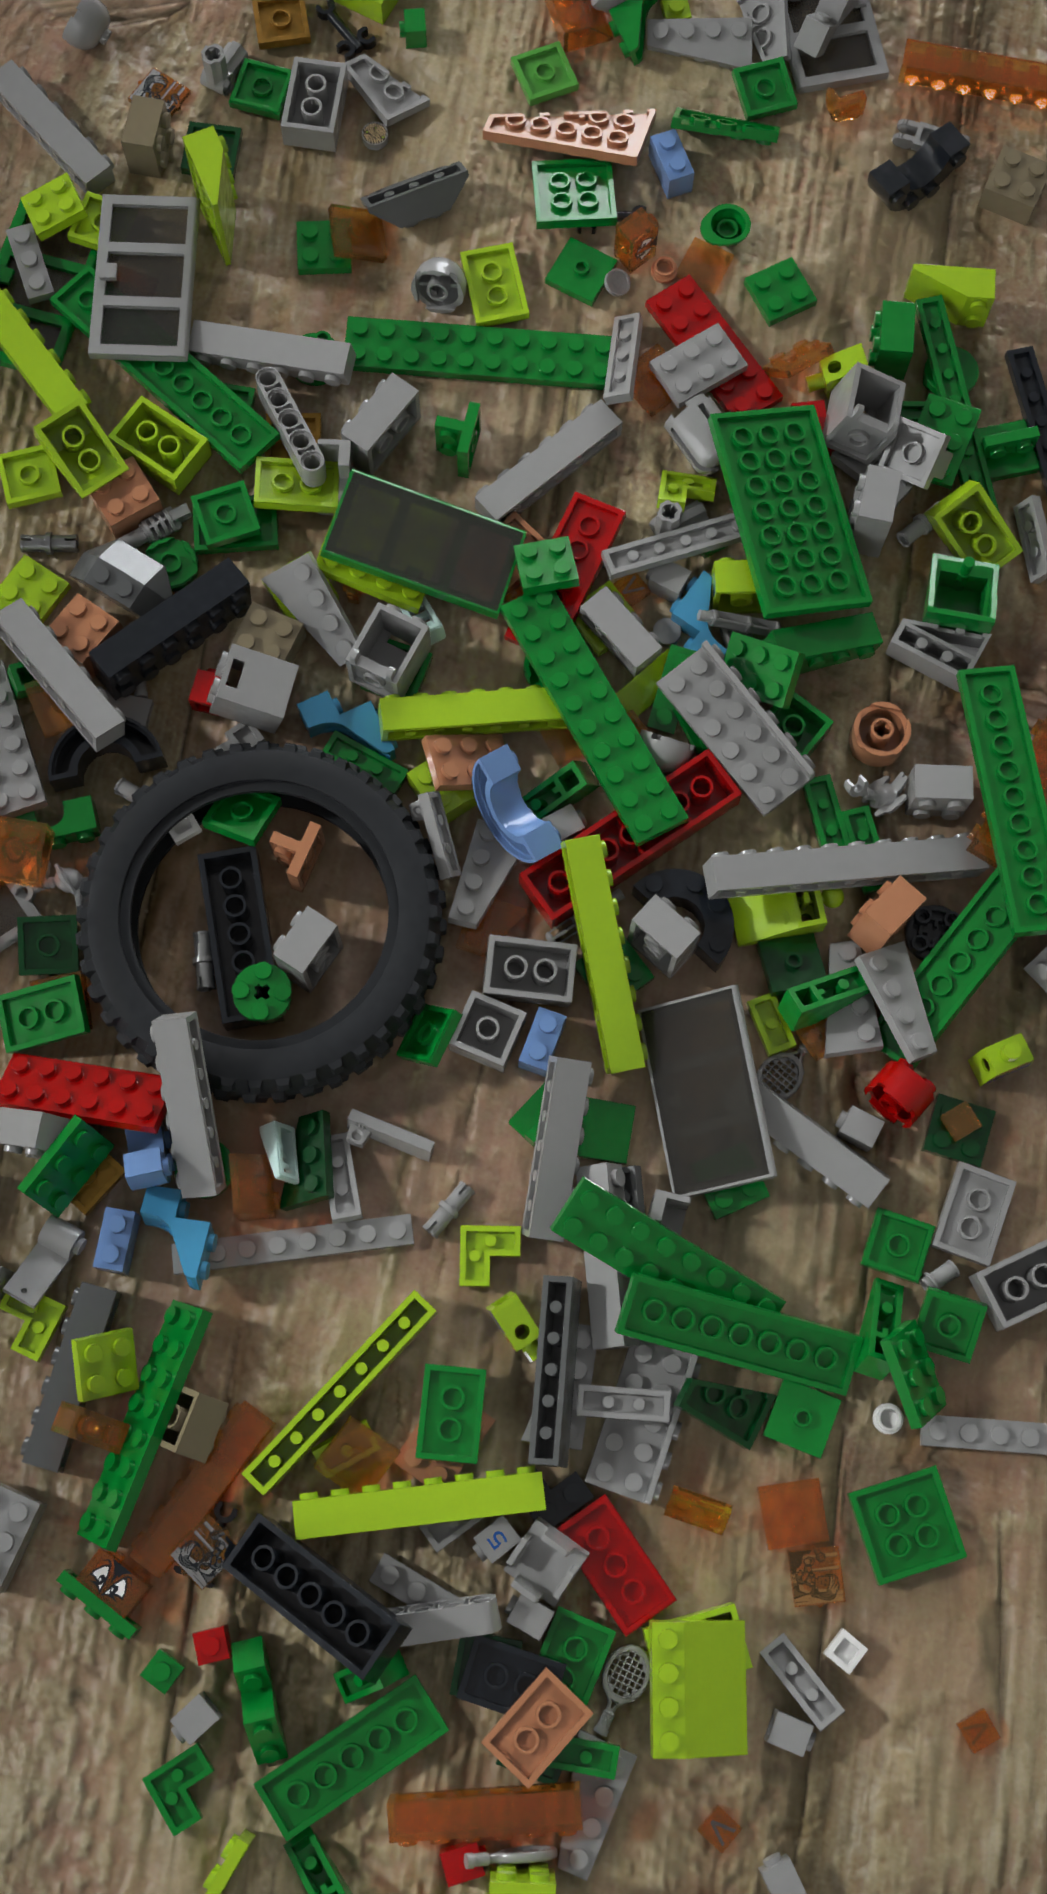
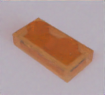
(698, 1510)

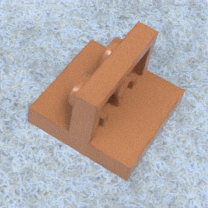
(298, 855)

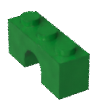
(78, 822)

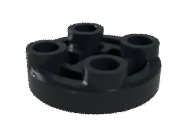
(927, 928)

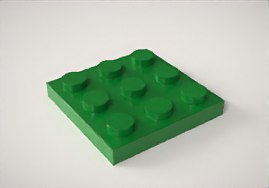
(573, 193)
(906, 1525)

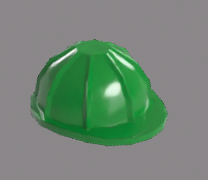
(725, 225)

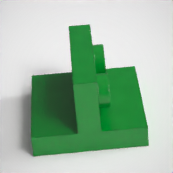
(459, 437)
(1010, 449)

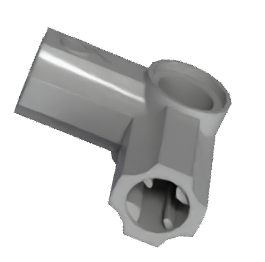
(221, 66)
(672, 516)

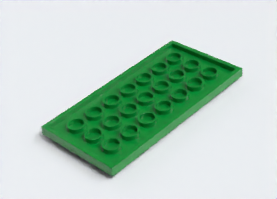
(789, 511)

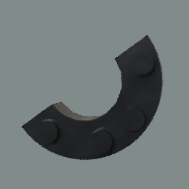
(921, 174)
(74, 754)
(689, 891)

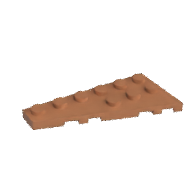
(577, 133)

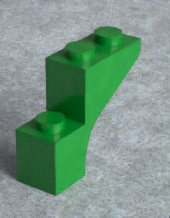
(630, 24)
(258, 1700)

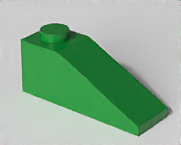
(561, 789)
(821, 997)
(880, 1319)
(315, 1865)

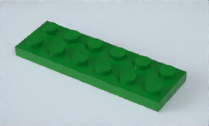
(351, 1757)

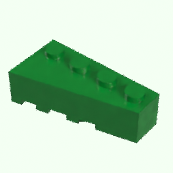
(831, 640)

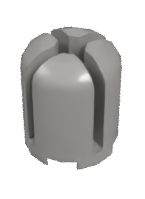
(693, 434)

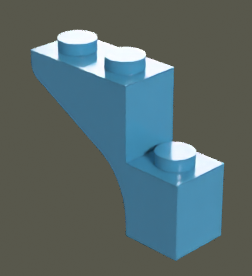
(685, 612)
(325, 715)
(193, 1238)

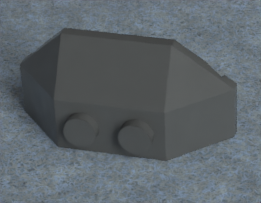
(418, 197)
(124, 576)

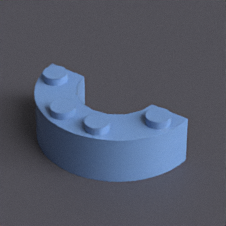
(505, 810)
(148, 1158)

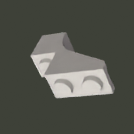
(821, 25)

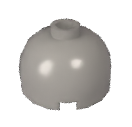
(88, 25)
(439, 285)
(667, 752)

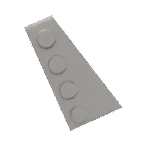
(312, 601)
(599, 1802)

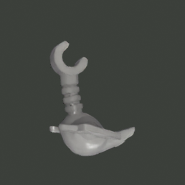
(880, 793)
(65, 879)

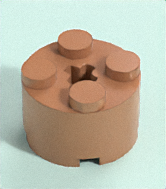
(882, 749)

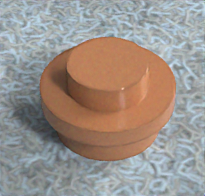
(664, 270)

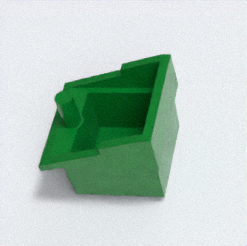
(962, 594)

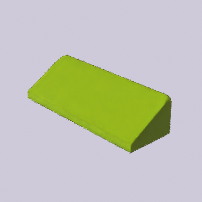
(642, 689)

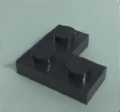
(563, 1499)

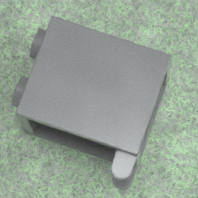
(858, 433)
(381, 665)
(261, 690)

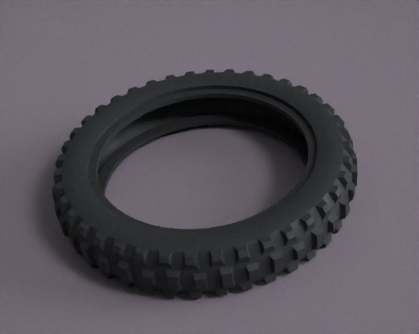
(305, 783)

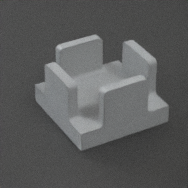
(917, 453)
(544, 1563)

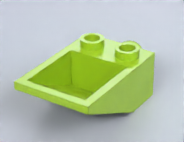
(780, 914)

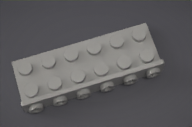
(737, 728)
(19, 777)
(636, 1451)

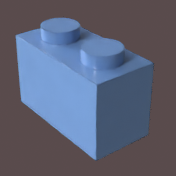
(671, 163)
(542, 1041)
(117, 1241)

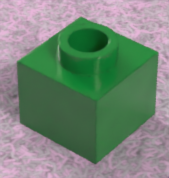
(414, 28)

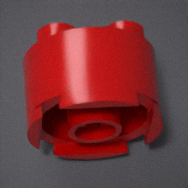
(900, 1093)

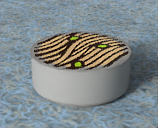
(375, 135)

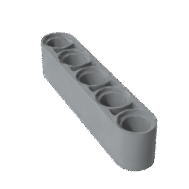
(284, 414)
(450, 1618)

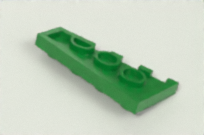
(721, 125)

